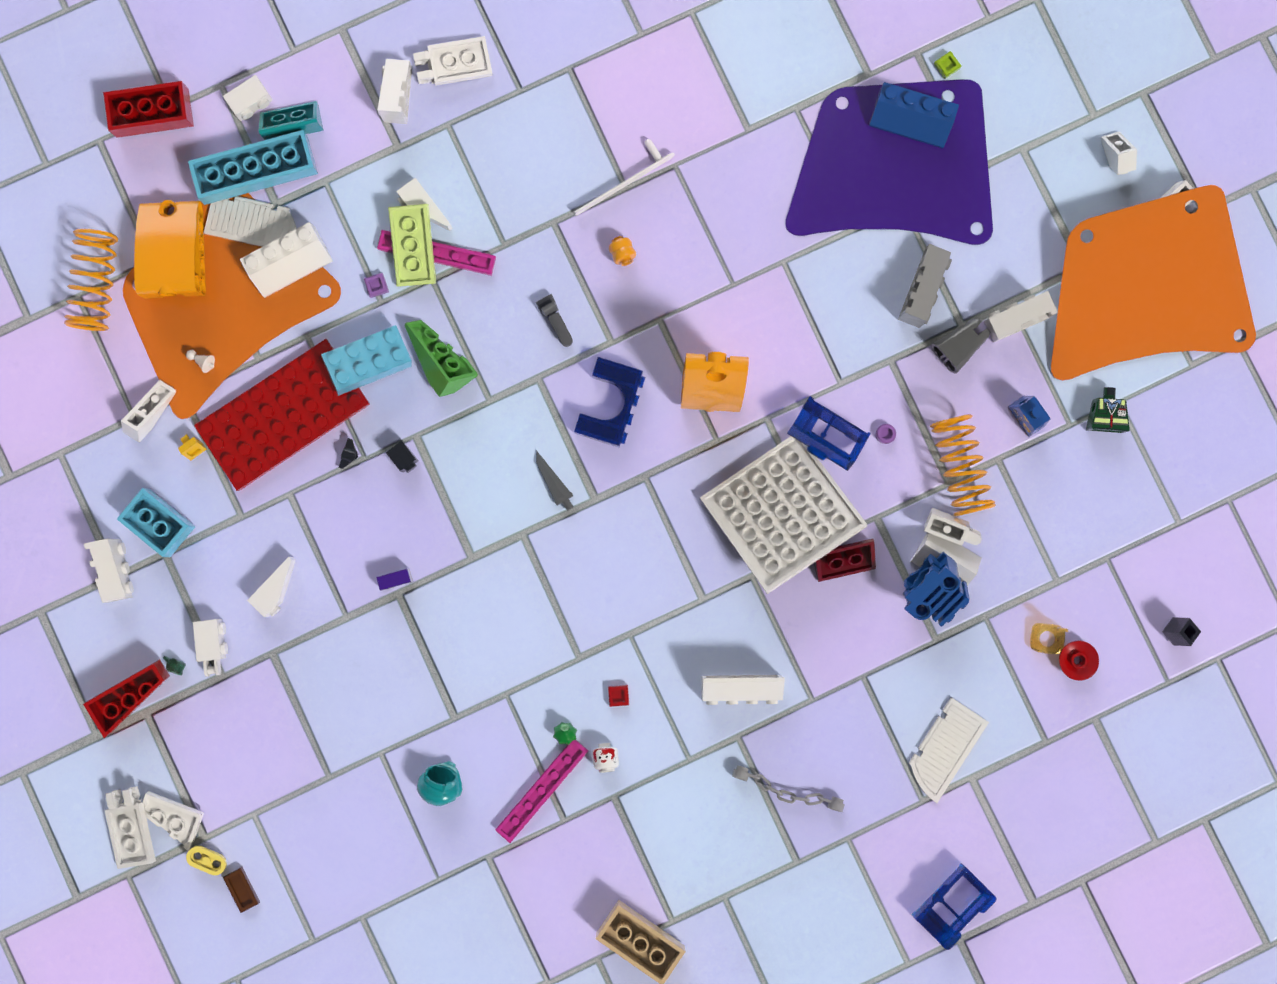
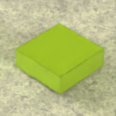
(947, 65)

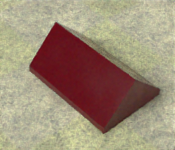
(846, 560)

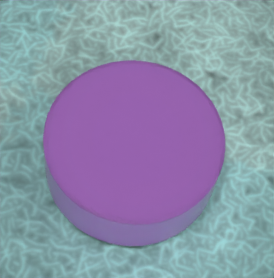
(885, 433)

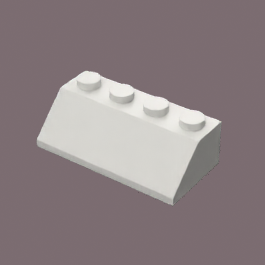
(286, 259)
(742, 688)

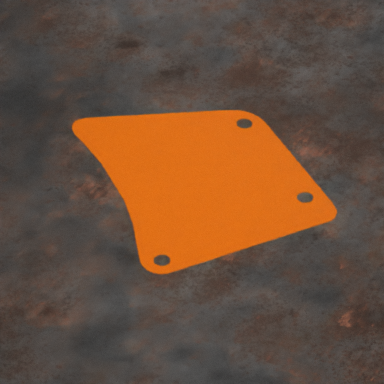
(1151, 285)
(224, 323)

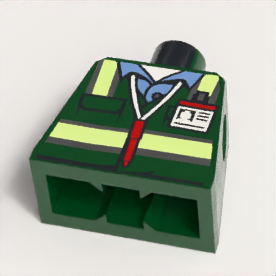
(1108, 413)

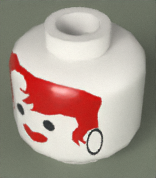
(605, 758)

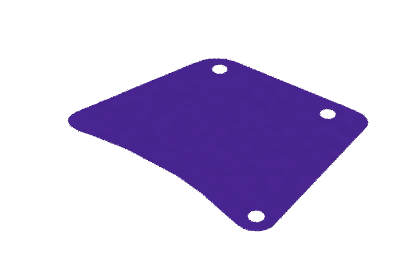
(888, 181)

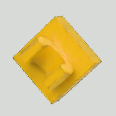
(191, 447)

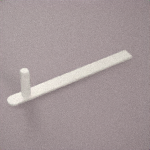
(659, 161)

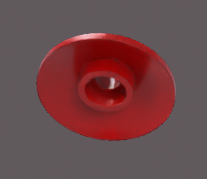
(1088, 660)

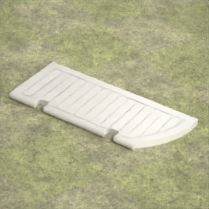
(248, 221)
(946, 748)

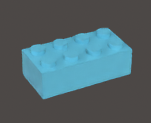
(366, 360)

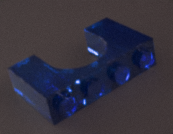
(613, 430)

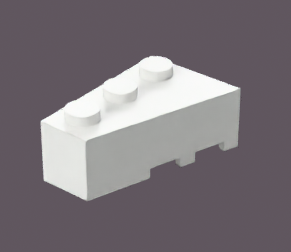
(1020, 316)

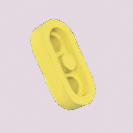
(205, 863)

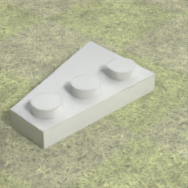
(177, 819)

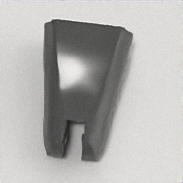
(960, 345)

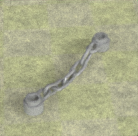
(834, 804)

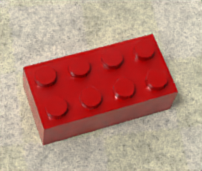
(148, 109)

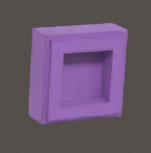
(376, 285)

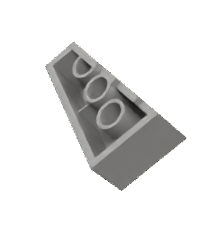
(925, 286)

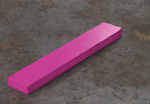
(450, 255)
(541, 790)

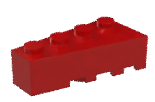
(121, 700)

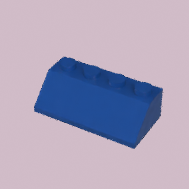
(913, 115)

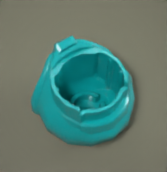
(440, 784)

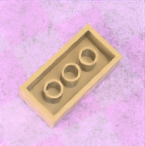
(640, 942)

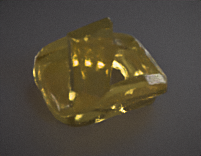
(1058, 632)

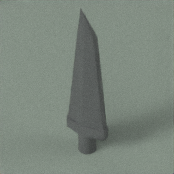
(557, 488)

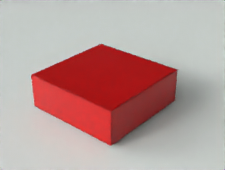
(618, 695)

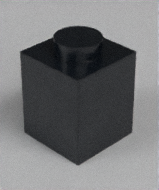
(402, 457)
(1181, 631)

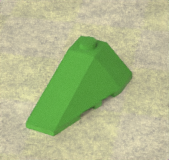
(441, 365)

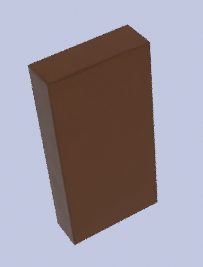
(241, 889)

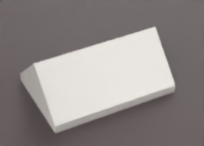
(967, 561)

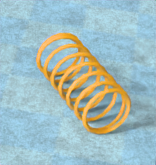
(89, 320)
(942, 426)

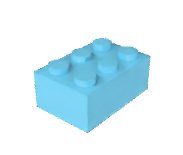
(156, 522)

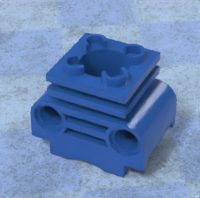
(936, 590)

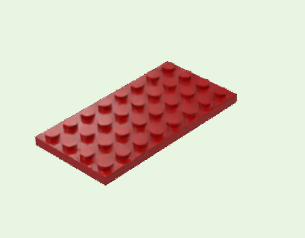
(278, 418)

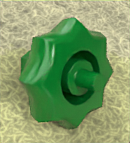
(565, 733)

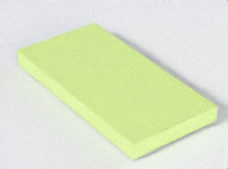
(412, 245)

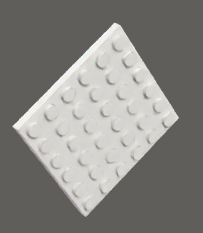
(783, 513)

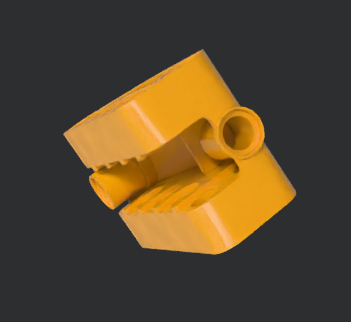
(169, 250)
(714, 383)

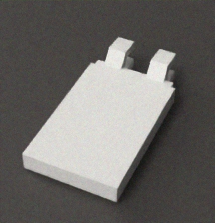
(454, 61)
(128, 828)

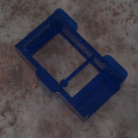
(817, 445)
(936, 926)

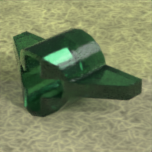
(174, 665)

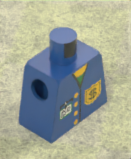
(1029, 414)

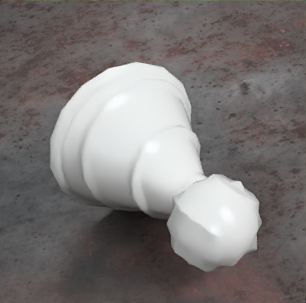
(205, 363)

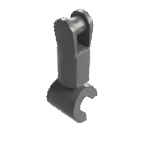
(549, 308)

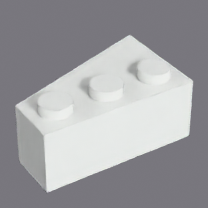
(395, 91)
(111, 569)

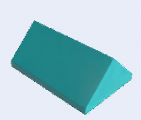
(290, 120)

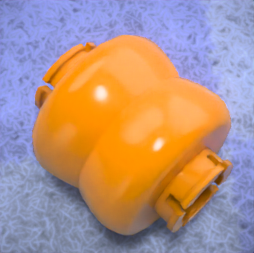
(622, 251)

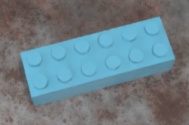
(252, 167)

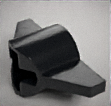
(348, 454)

